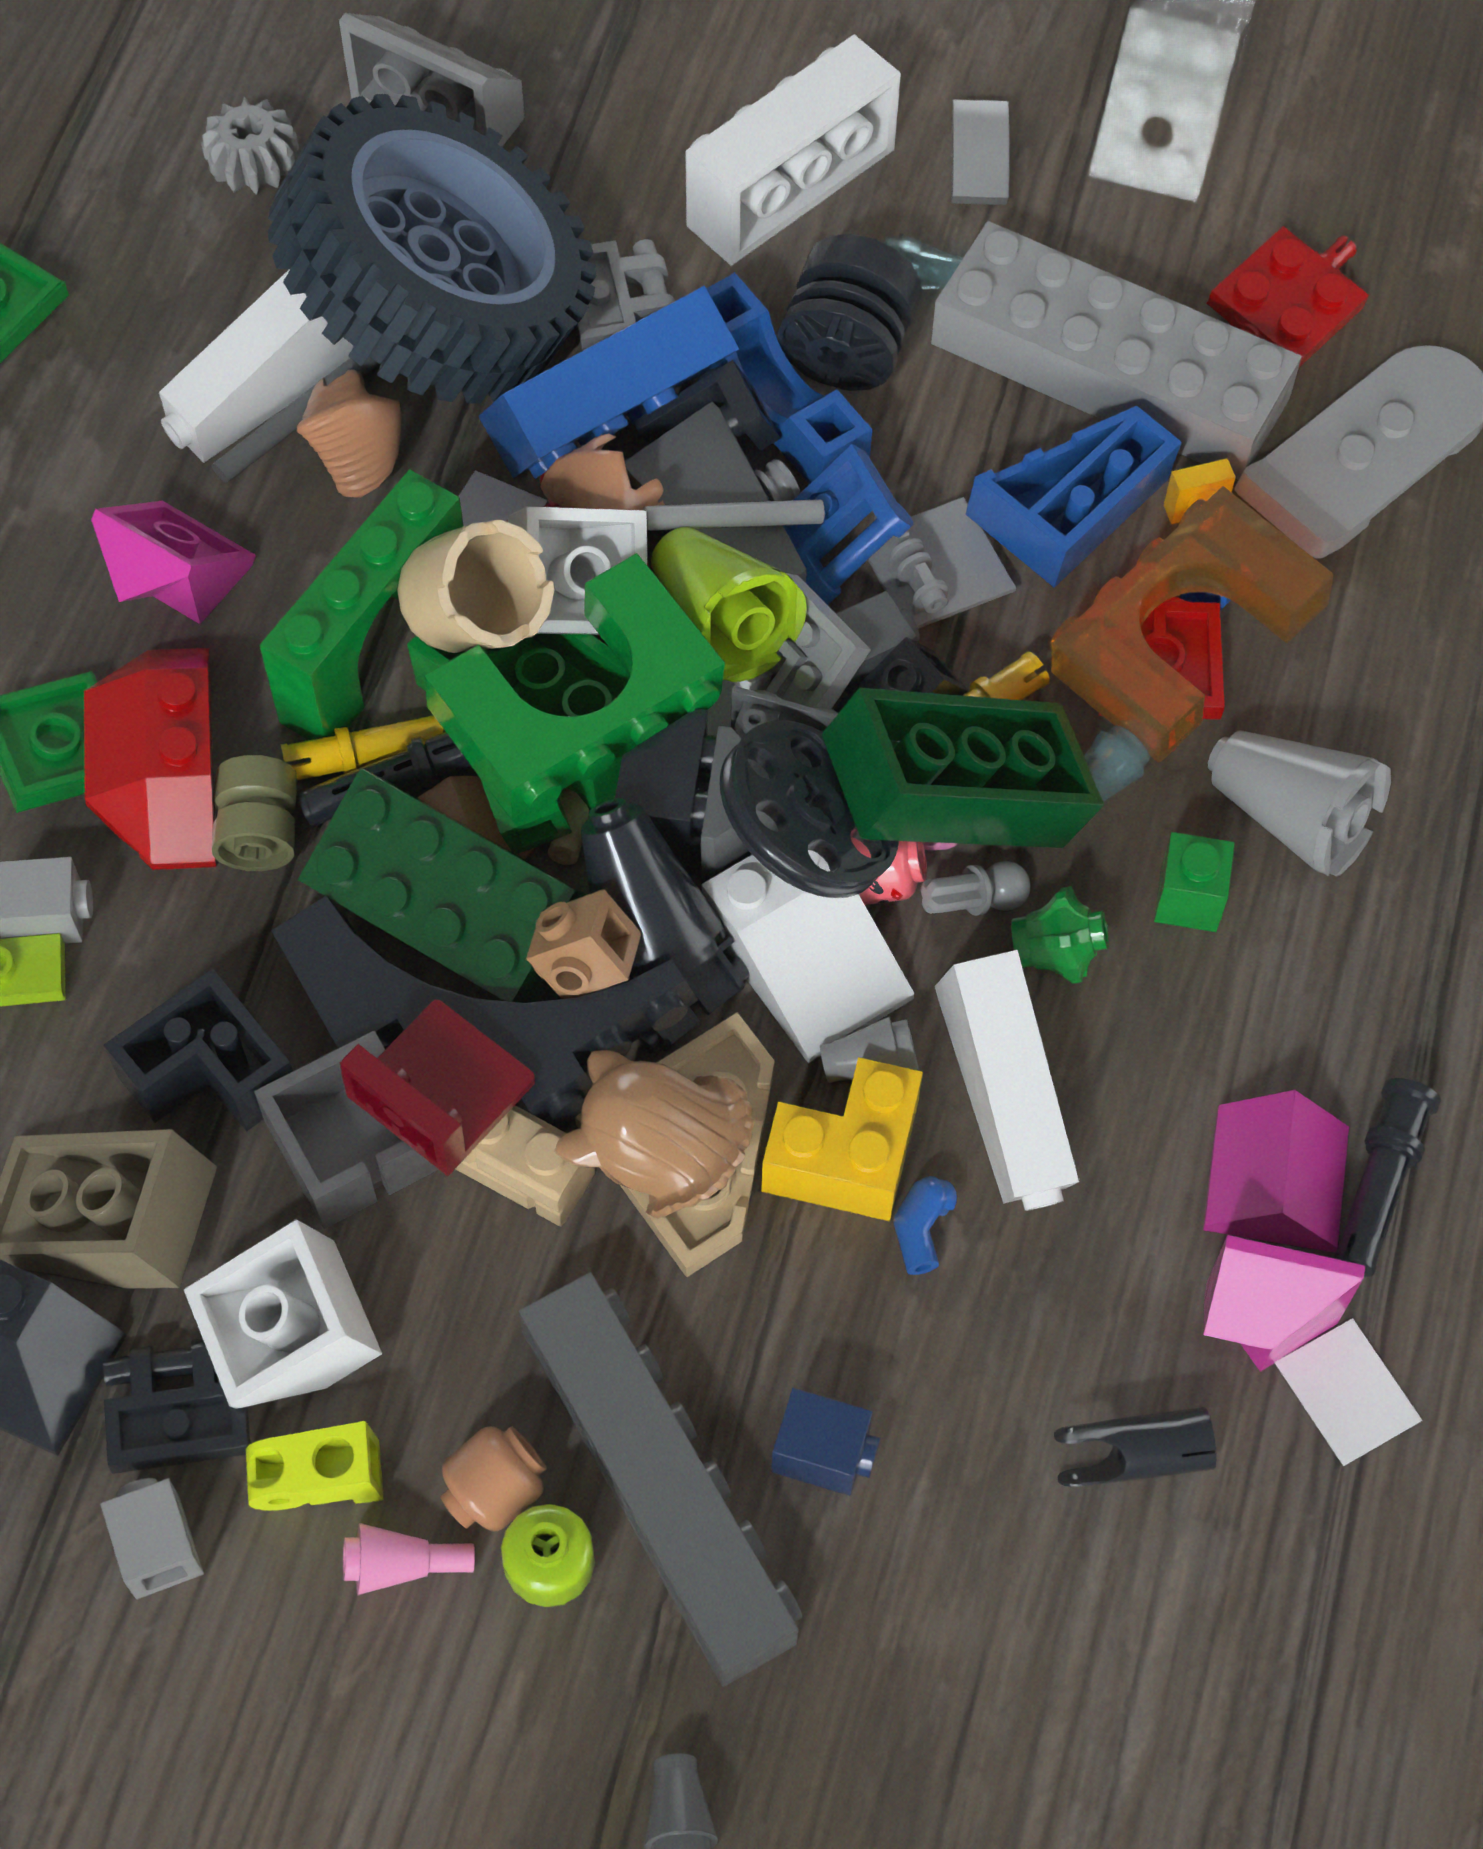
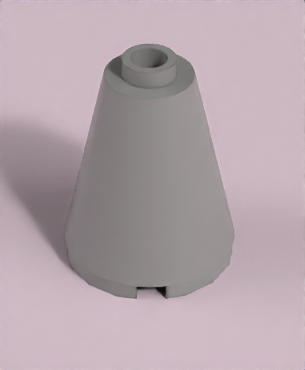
(1303, 794)

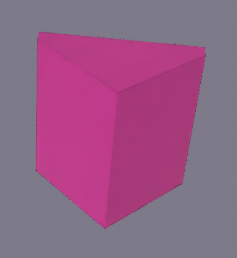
(1277, 1171)

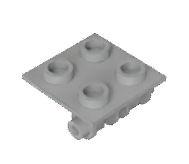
(941, 565)

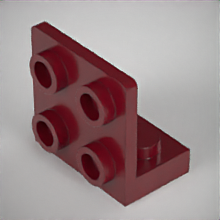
(437, 1085)

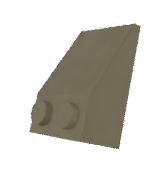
(104, 1206)

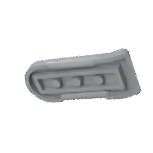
(1367, 448)

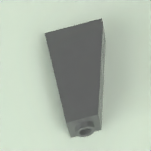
(706, 465)

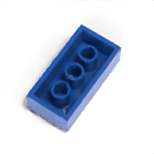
(606, 382)

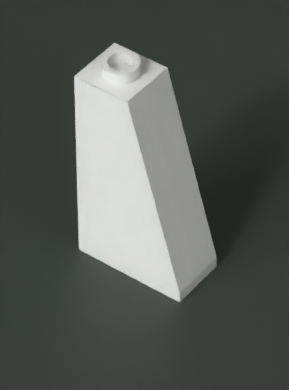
(249, 373)
(1008, 1078)

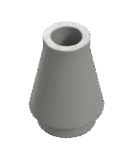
(880, 1042)

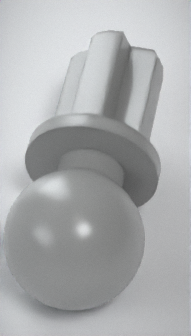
(999, 886)

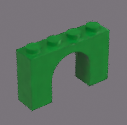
(318, 642)
(534, 754)

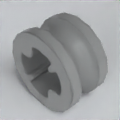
(778, 482)

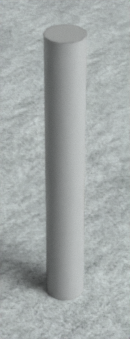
(735, 514)

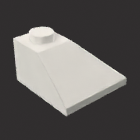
(577, 549)

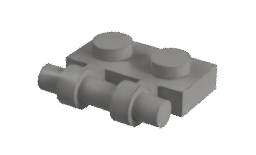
(611, 305)

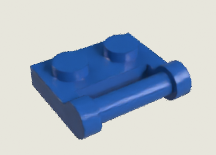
(849, 493)

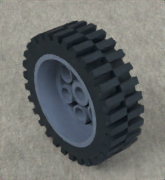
(430, 248)

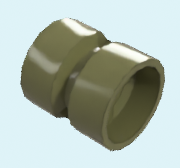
(254, 813)

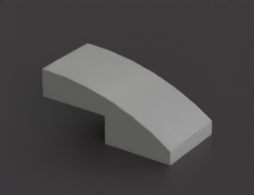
(980, 152)

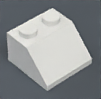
(282, 1318)

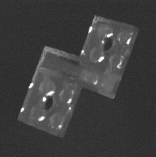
(1173, 67)

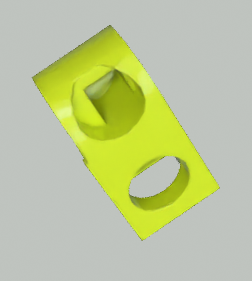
(315, 1468)

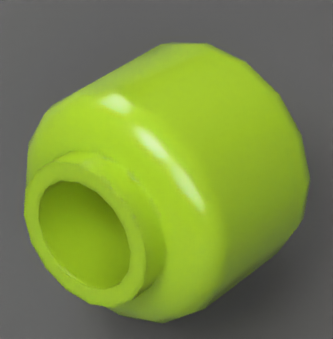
(548, 1578)

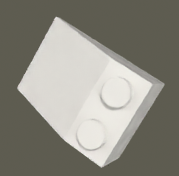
(807, 954)

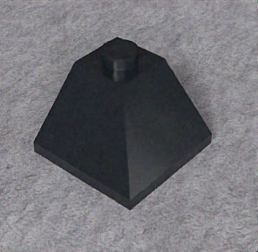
(48, 1358)

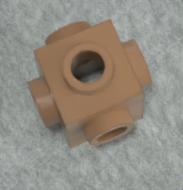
(584, 945)

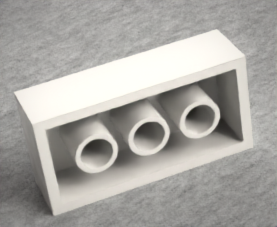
(791, 149)

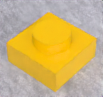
(1194, 484)

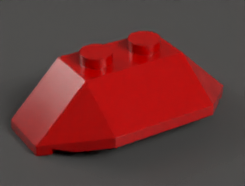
(154, 756)

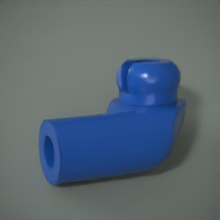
(915, 1217)

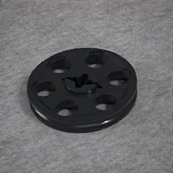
(805, 808)

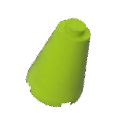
(731, 599)

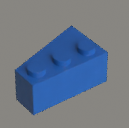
(1075, 495)

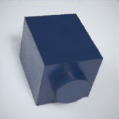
(824, 1442)

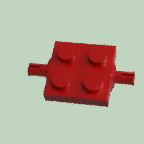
(1291, 293)
(1190, 642)

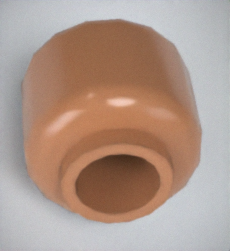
(492, 1478)

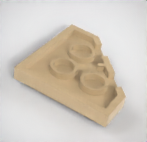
(717, 1223)

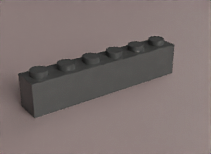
(660, 1480)

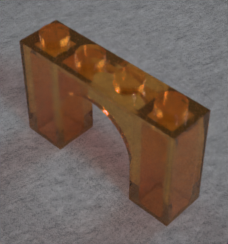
(1215, 550)

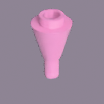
(389, 1558)

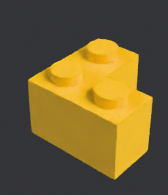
(849, 1158)

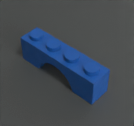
(810, 425)

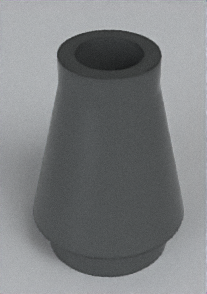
(678, 1806)

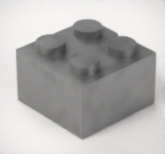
(334, 1143)

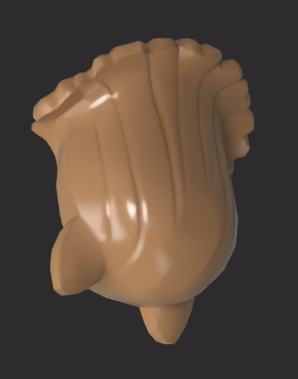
(660, 1131)

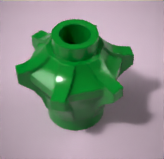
(1060, 936)

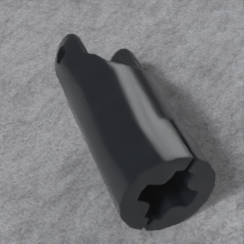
(1144, 1447)

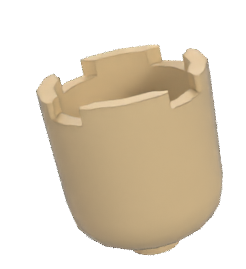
(476, 588)

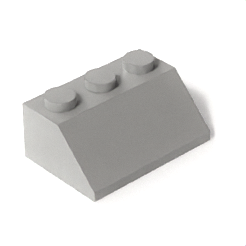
(401, 61)

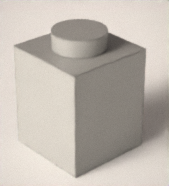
(43, 899)
(151, 1537)

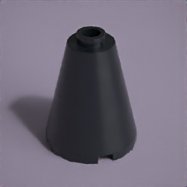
(650, 886)

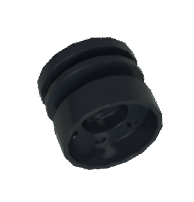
(850, 312)

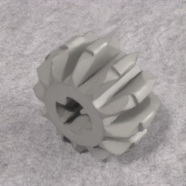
(249, 145)

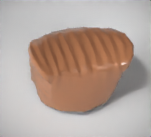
(352, 433)
(597, 480)

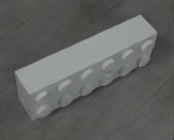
(1113, 346)

